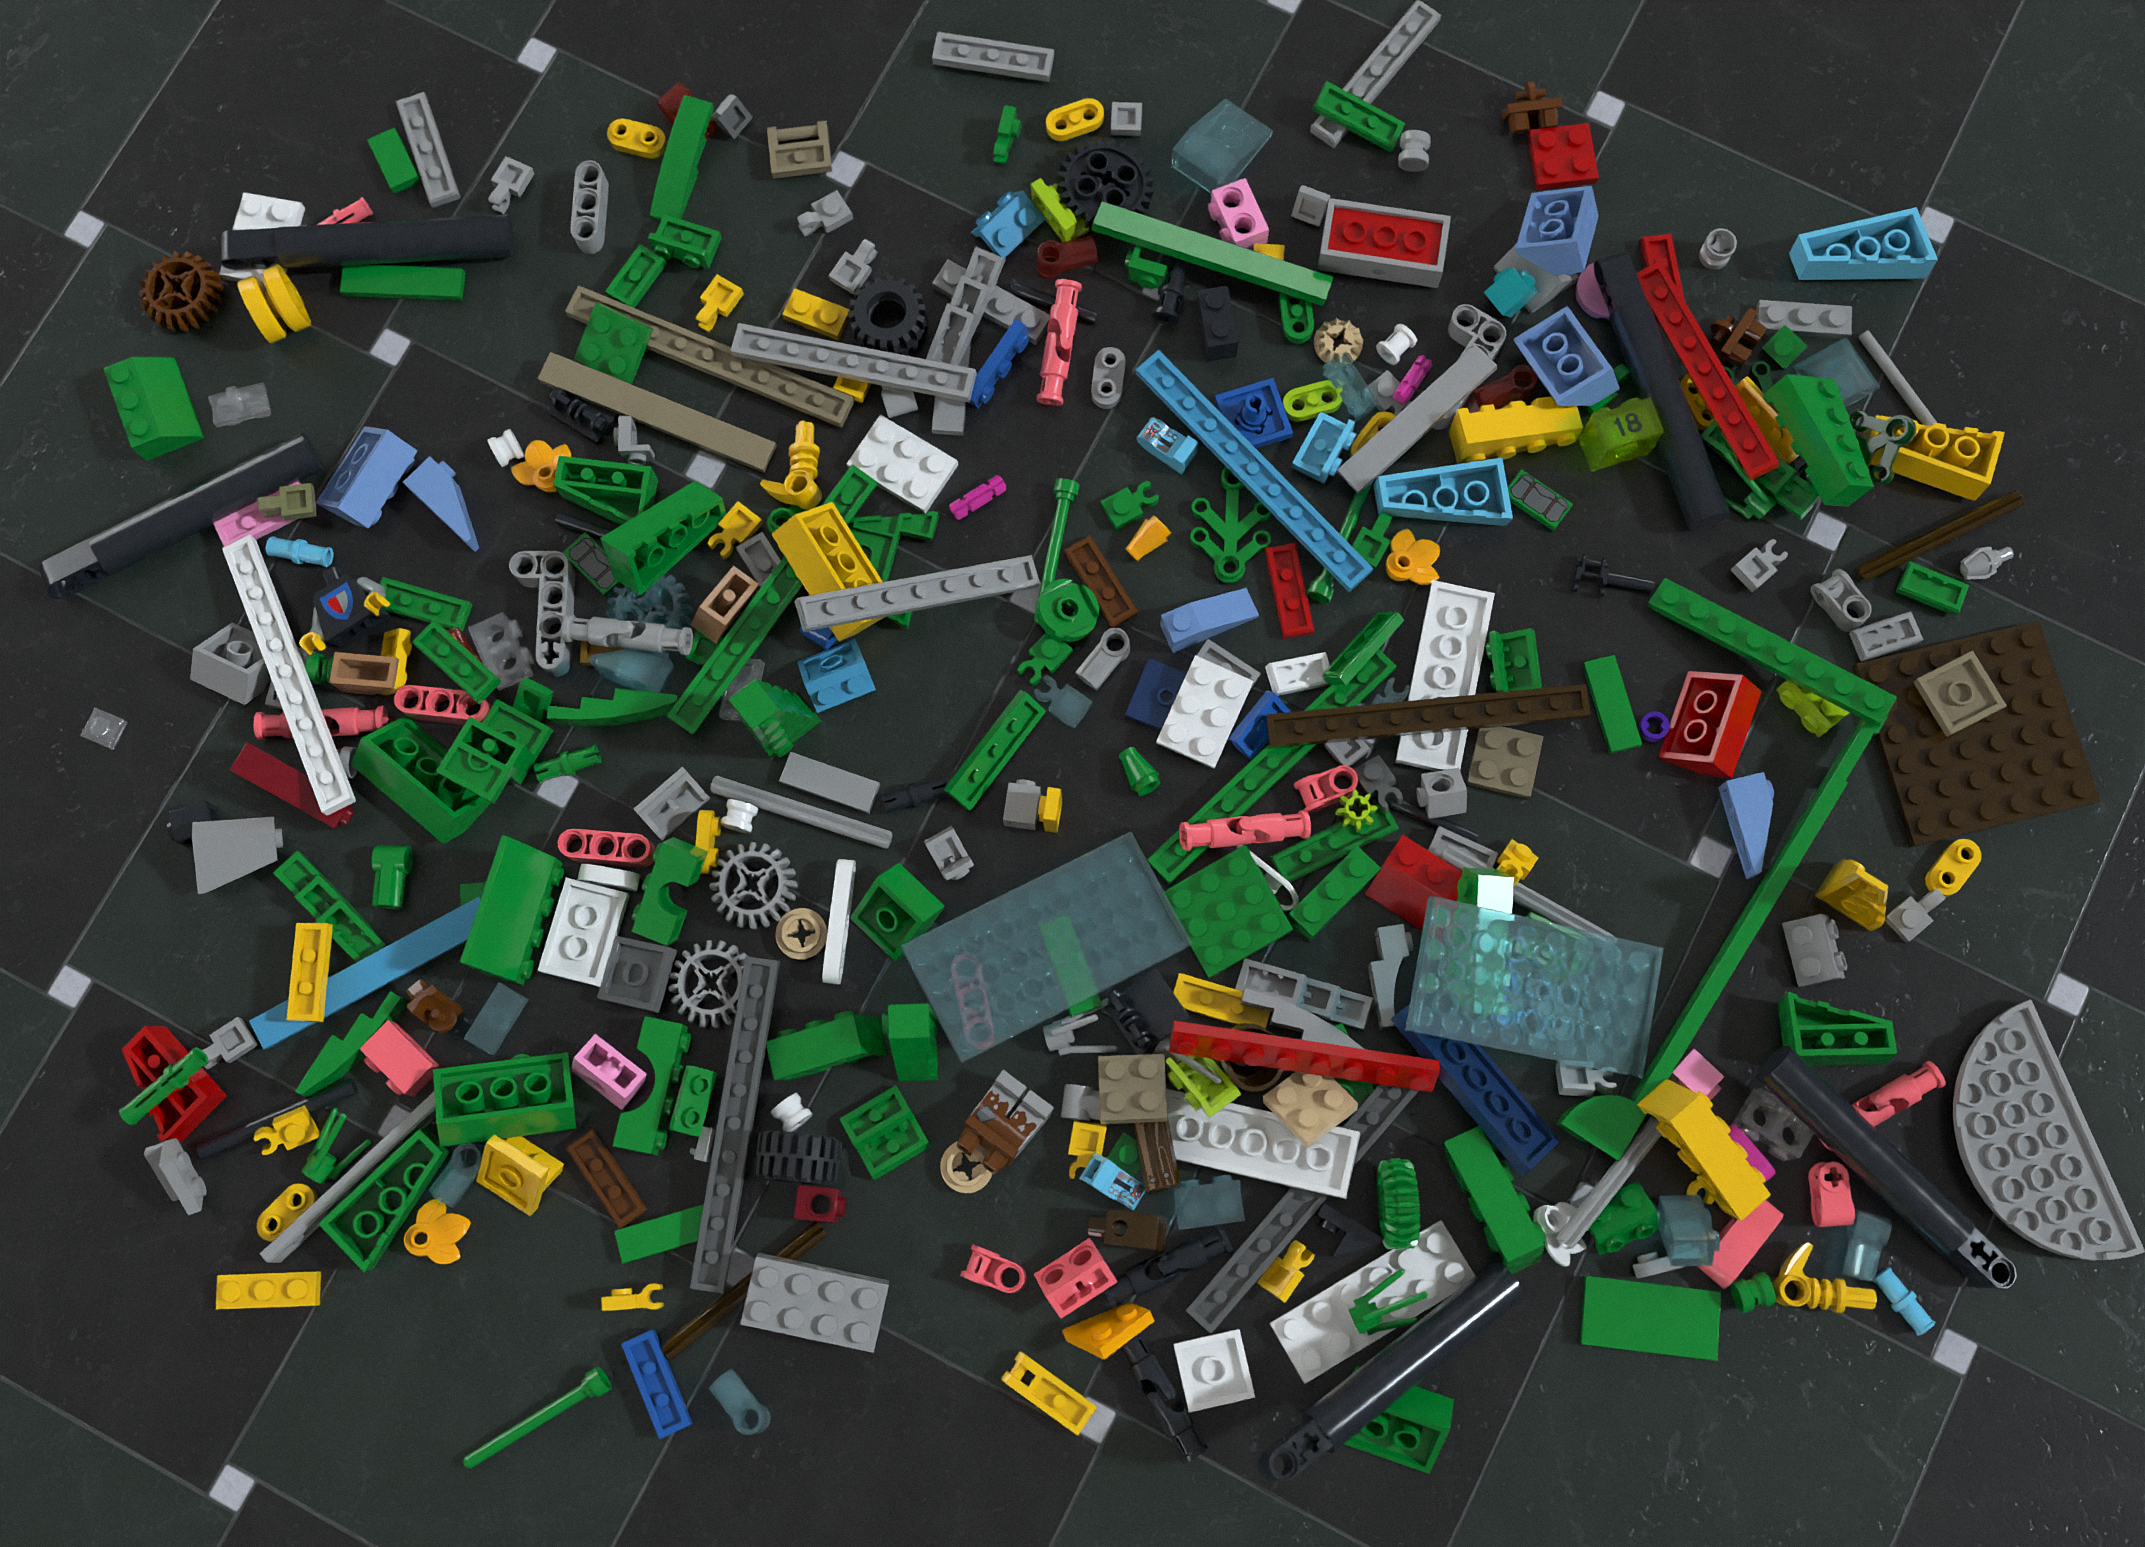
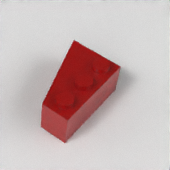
(184, 1108)

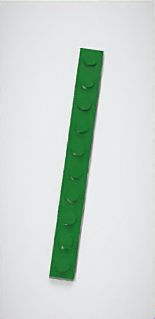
(759, 618)
(1266, 769)

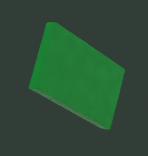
(1650, 1318)

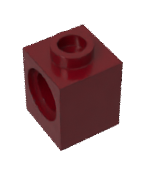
(805, 1199)

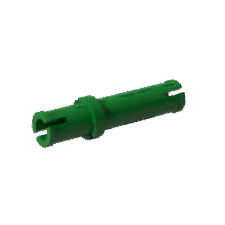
(174, 1077)

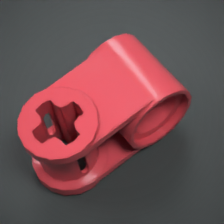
(1324, 788)
(1830, 1199)
(992, 1270)

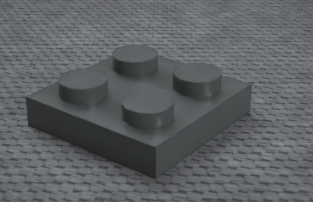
(637, 974)

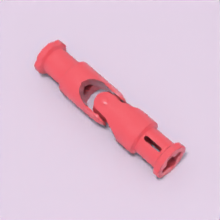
(1059, 338)
(350, 722)
(1249, 830)
(1899, 1094)

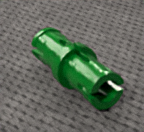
(567, 763)

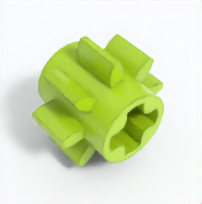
(1350, 816)

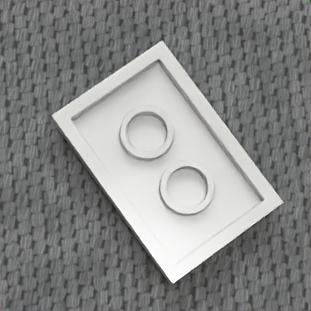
(261, 213)
(903, 464)
(1204, 712)
(583, 932)

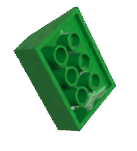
(512, 912)

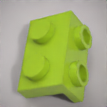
(1201, 1090)

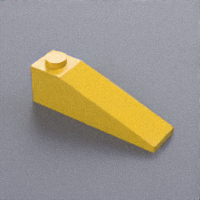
(1855, 894)

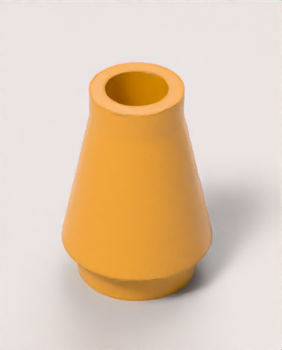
(1148, 537)

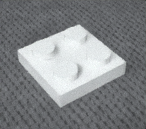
(1214, 1370)

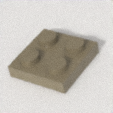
(1959, 693)
(1505, 761)
(1132, 1088)

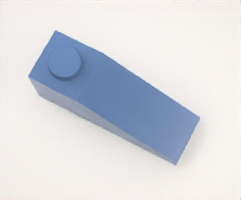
(442, 495)
(1207, 618)
(1749, 811)

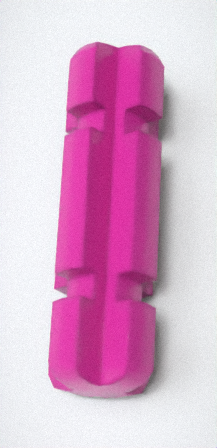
(1412, 380)
(977, 497)

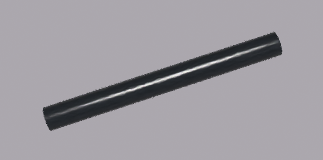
(246, 1132)

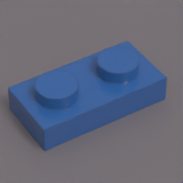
(1252, 732)

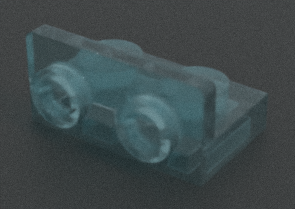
(1208, 1203)

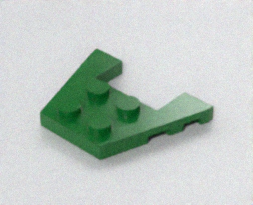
(880, 539)

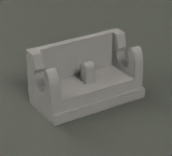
(672, 803)

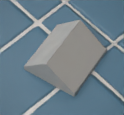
(1546, 284)

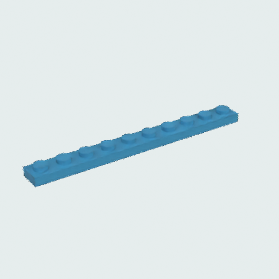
(1254, 471)

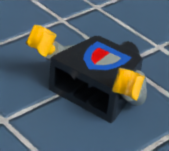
(344, 610)

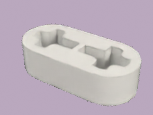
(609, 877)

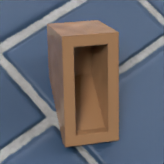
(363, 673)

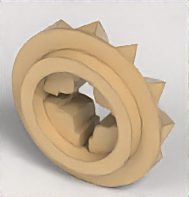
(1324, 344)
(790, 924)
(959, 1180)

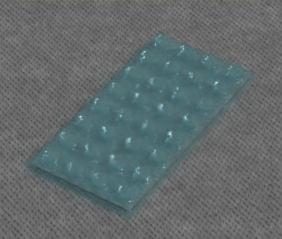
(1045, 946)
(1534, 987)

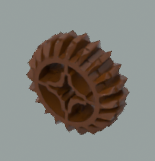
(167, 305)

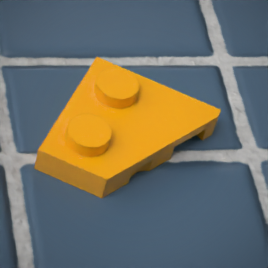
(1109, 1330)

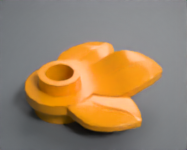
(540, 465)
(1415, 556)
(441, 1230)

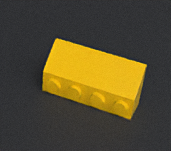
(826, 557)

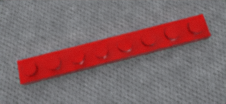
(1706, 372)
(1304, 1056)

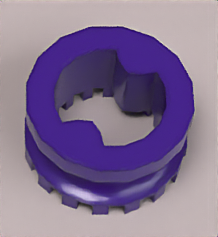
(1663, 728)

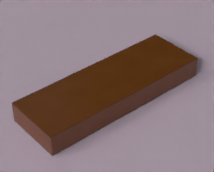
(1101, 580)
(606, 1178)

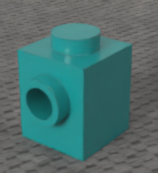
(1511, 290)

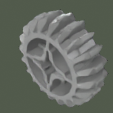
(737, 863)
(694, 963)

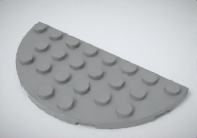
(2033, 1146)

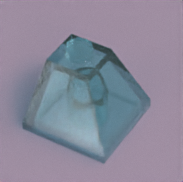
(1845, 366)
(635, 669)

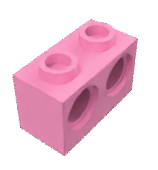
(1245, 215)

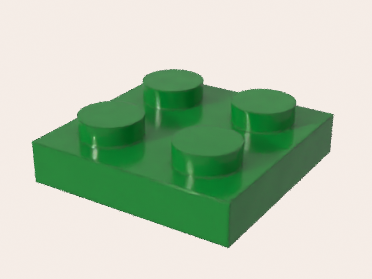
(613, 343)

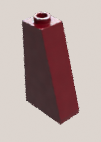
(285, 784)

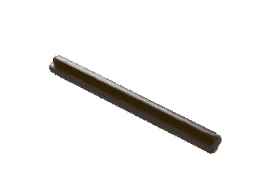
(1939, 536)
(736, 1295)

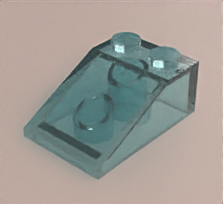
(1219, 146)

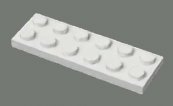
(1446, 667)
(1261, 1147)
(1322, 1330)

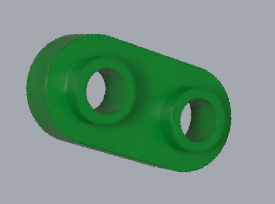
(1296, 315)

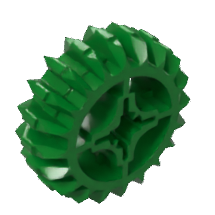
(1398, 1204)

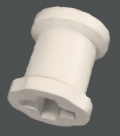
(1396, 344)

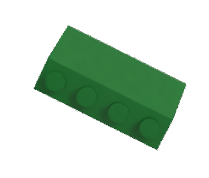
(404, 766)
(503, 1099)

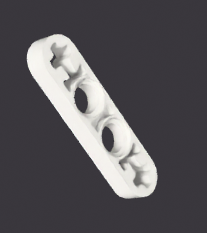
(839, 921)

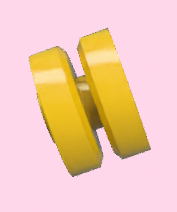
(274, 304)

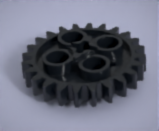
(1114, 164)

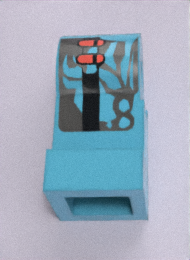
(1168, 444)
(1113, 1182)

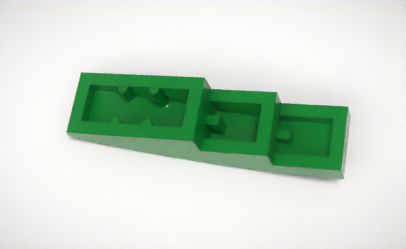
(681, 158)
(1780, 483)
(625, 708)
(329, 907)
(343, 1054)

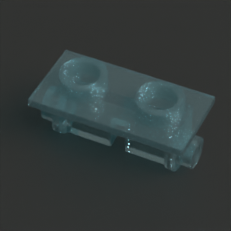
(1355, 391)

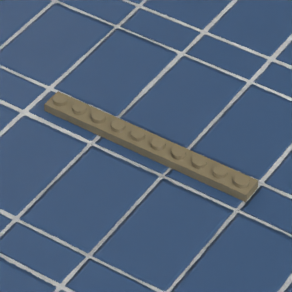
(718, 361)

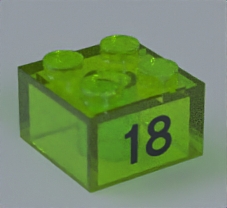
(1620, 433)

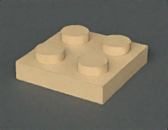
(1310, 1105)

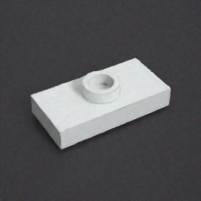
(1297, 673)

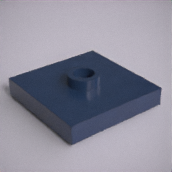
(1155, 694)

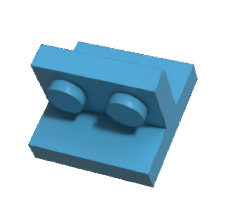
(835, 675)

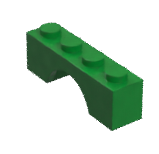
(644, 1127)

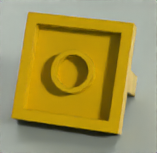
(517, 1171)

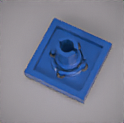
(1258, 400)

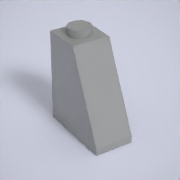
(232, 849)

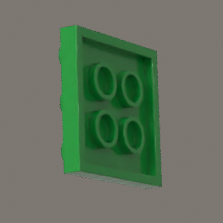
(1228, 911)

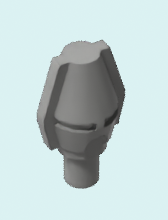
(1984, 562)

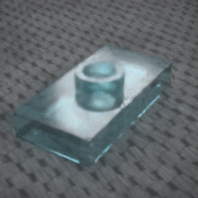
(496, 1019)

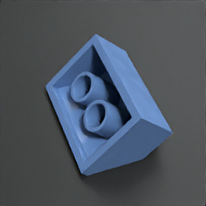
(1559, 229)
(1567, 360)
(367, 476)

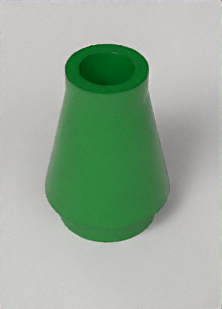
(1140, 773)

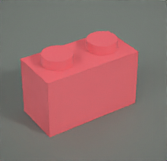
(399, 1059)

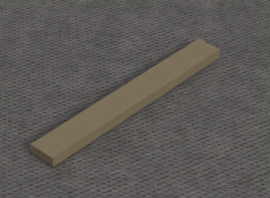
(657, 412)

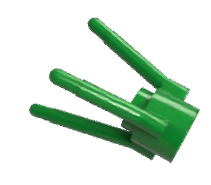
(1757, 502)
(320, 1162)
(1366, 1315)

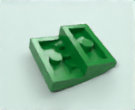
(885, 1132)

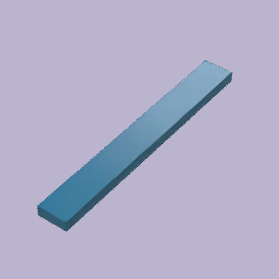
(375, 971)

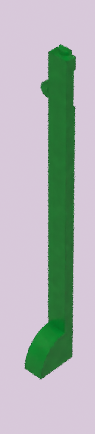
(1613, 1120)

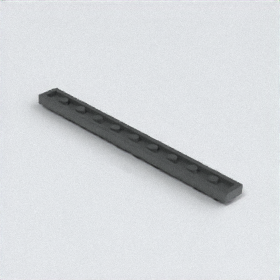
(735, 1125)
(1289, 1216)

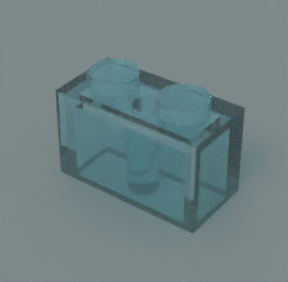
(1687, 1230)

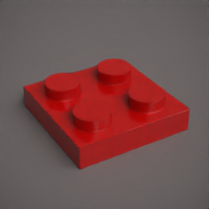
(1563, 156)

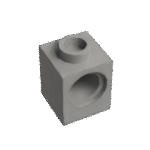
(1442, 793)
(1022, 805)

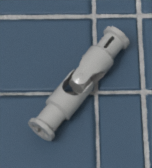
(623, 634)

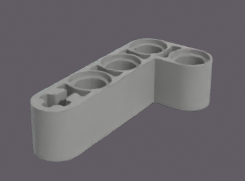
(1480, 326)
(549, 614)

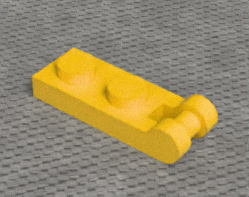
(1050, 1394)

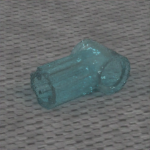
(457, 1175)
(1866, 1237)
(737, 1401)

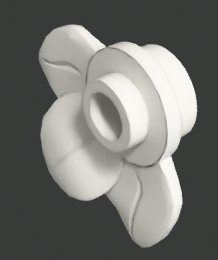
(1552, 1221)

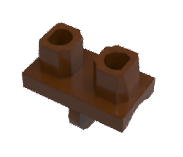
(1545, 109)
(1747, 328)
(433, 1006)

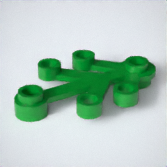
(1229, 531)

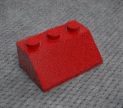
(1710, 723)
(1410, 878)

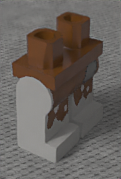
(998, 1133)

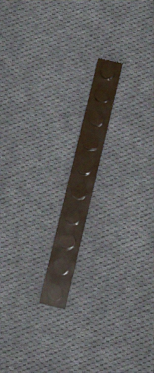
(1428, 716)

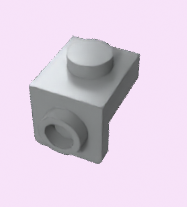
(626, 439)
(949, 854)

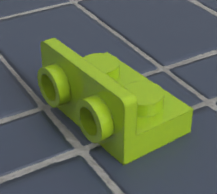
(1056, 214)
(1815, 712)

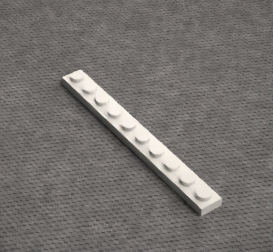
(289, 676)

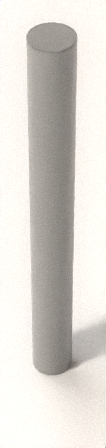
(1896, 379)

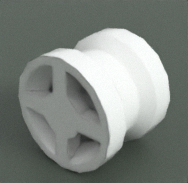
(505, 447)
(739, 816)
(791, 1113)

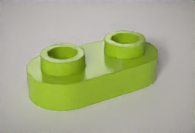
(1311, 400)

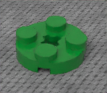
(1055, 622)

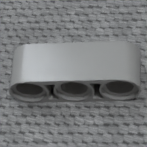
(589, 194)

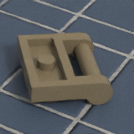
(799, 157)

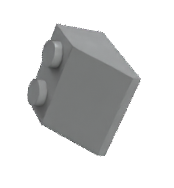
(231, 664)

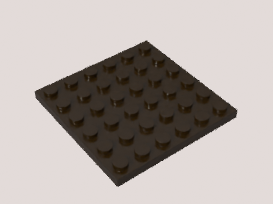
(1996, 770)

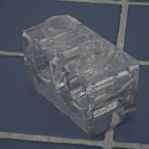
(497, 653)
(1777, 1118)

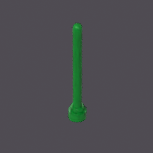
(1065, 493)
(1322, 587)
(593, 1384)

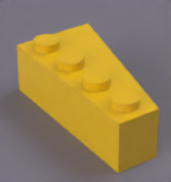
(1513, 429)
(1946, 457)
(1707, 1147)

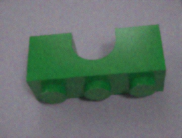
(1333, 893)
(656, 914)

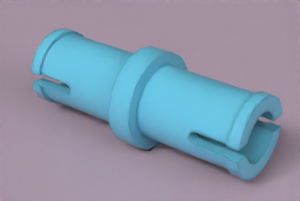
(299, 551)
(1904, 1301)

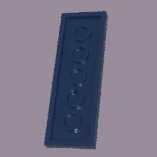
(1486, 1096)

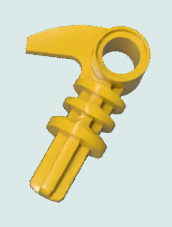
(799, 484)
(1815, 1293)

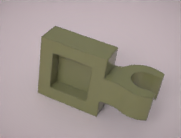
(293, 502)

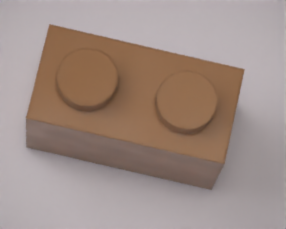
(724, 604)

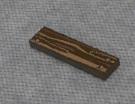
(1157, 1156)

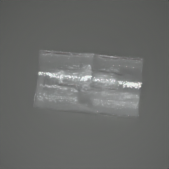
(239, 404)

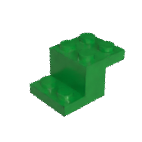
(494, 751)

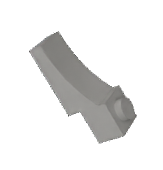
(1392, 947)

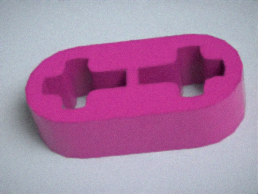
(1755, 1157)

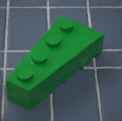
(380, 1204)

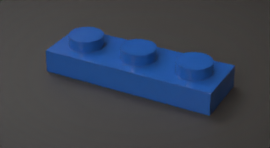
(999, 362)
(656, 1384)

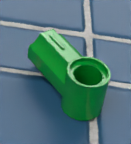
(390, 869)

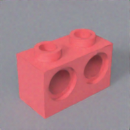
(1075, 1278)

